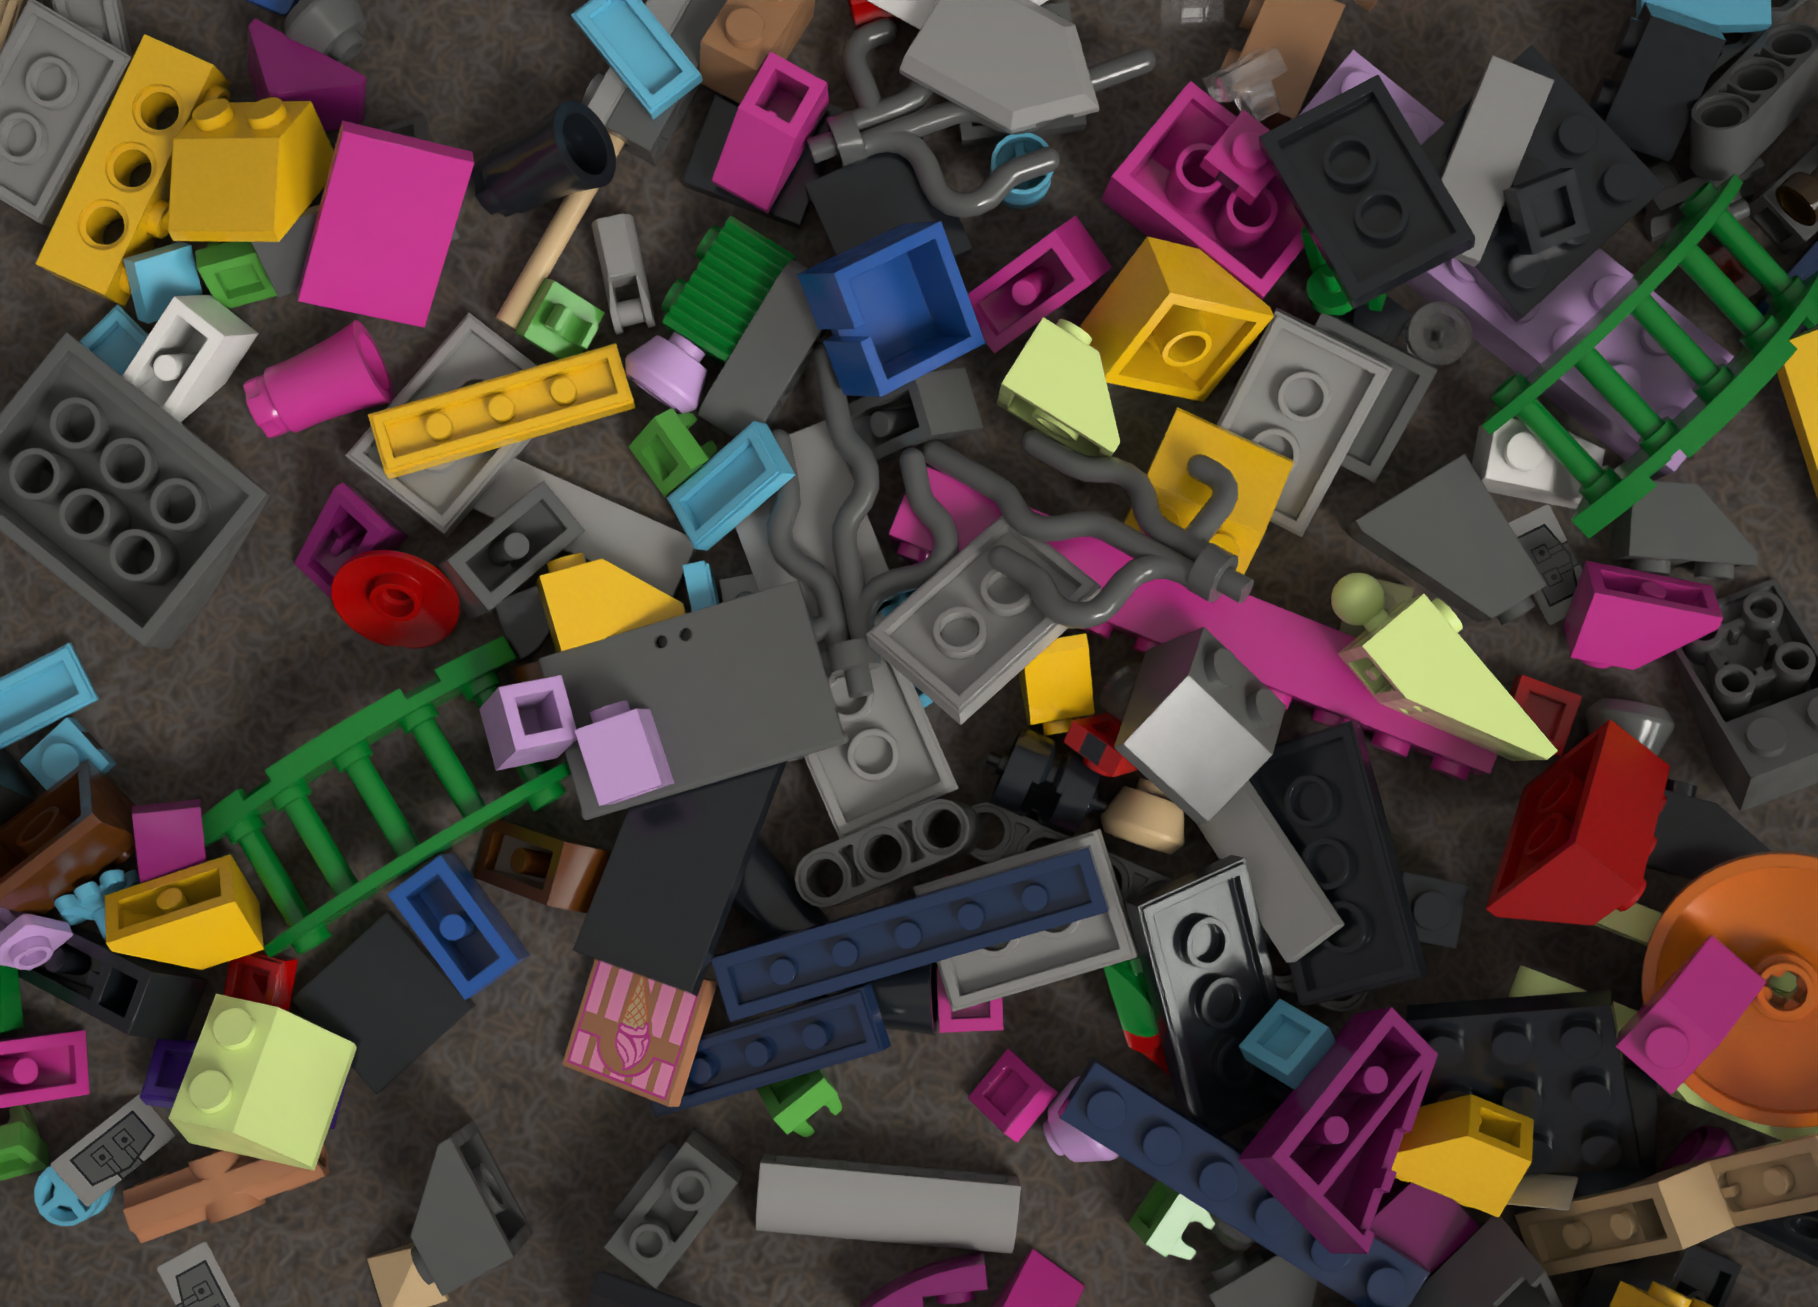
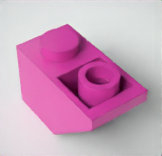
(770, 131)

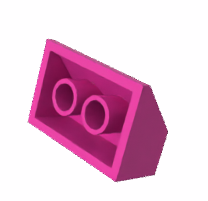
(1177, 201)

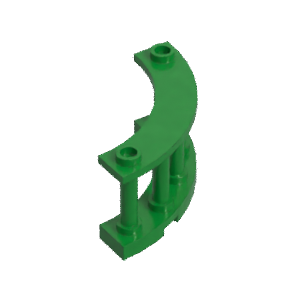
(1719, 389)
(349, 751)

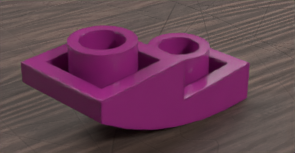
(168, 837)
(949, 1279)

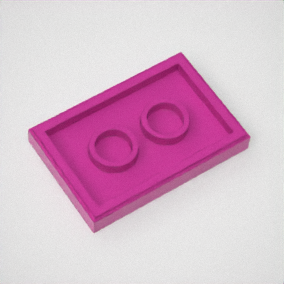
(384, 224)

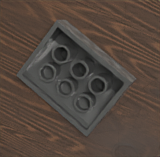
(119, 495)

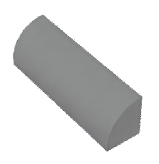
(887, 1203)

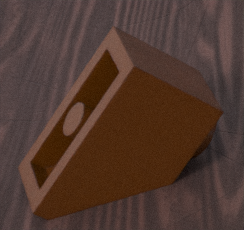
(541, 865)

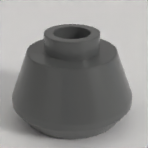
(328, 27)
(1642, 721)

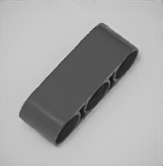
(1754, 101)
(766, 358)
(859, 860)

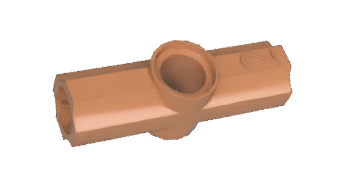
(210, 1190)

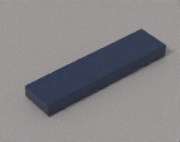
(783, 1046)

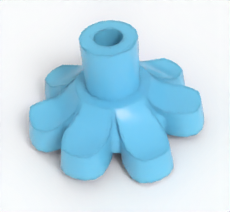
(90, 898)

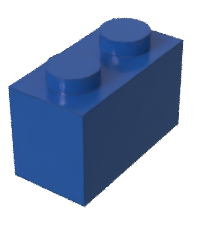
(458, 924)

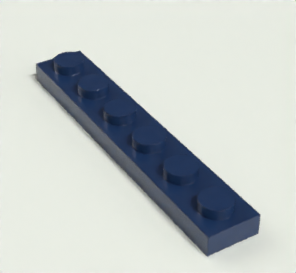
(910, 933)
(1209, 1174)

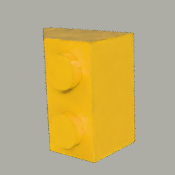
(246, 170)
(1174, 321)
(1180, 497)

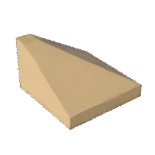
(399, 1281)

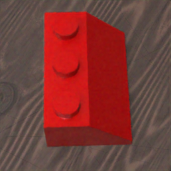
(1583, 833)

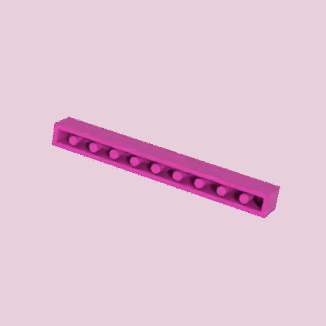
(1279, 647)

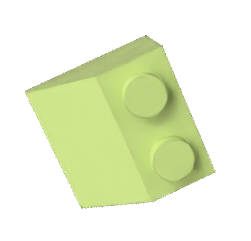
(1062, 389)
(262, 1083)

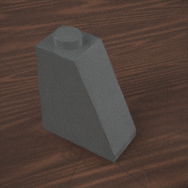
(1454, 544)

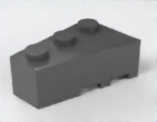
(1489, 1272)

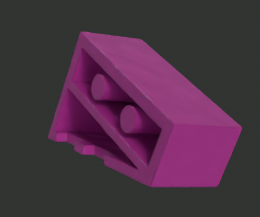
(1340, 1130)

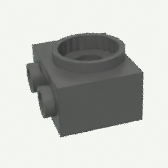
(672, 1205)

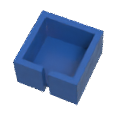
(892, 309)

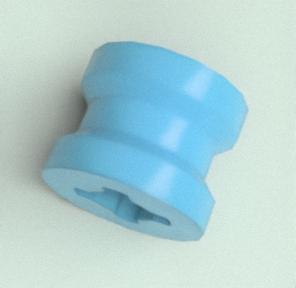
(60, 1204)

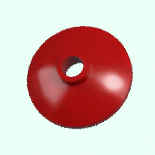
(395, 599)

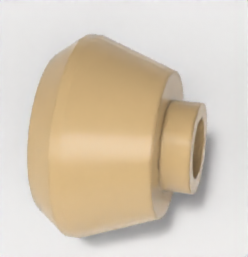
(1145, 818)

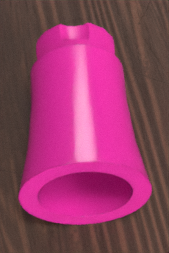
(320, 383)

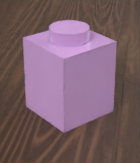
(528, 722)
(623, 753)

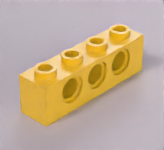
(127, 138)

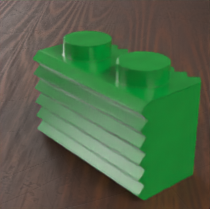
(725, 289)

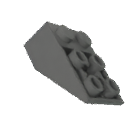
(1755, 695)

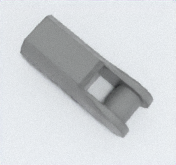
(622, 266)

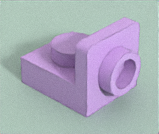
(29, 938)

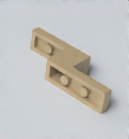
(1676, 1207)

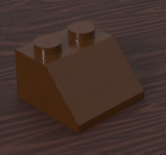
(64, 840)

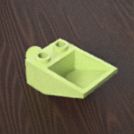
(1428, 672)

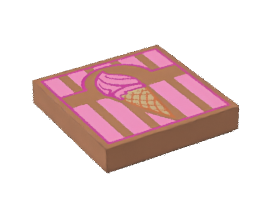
(638, 1033)

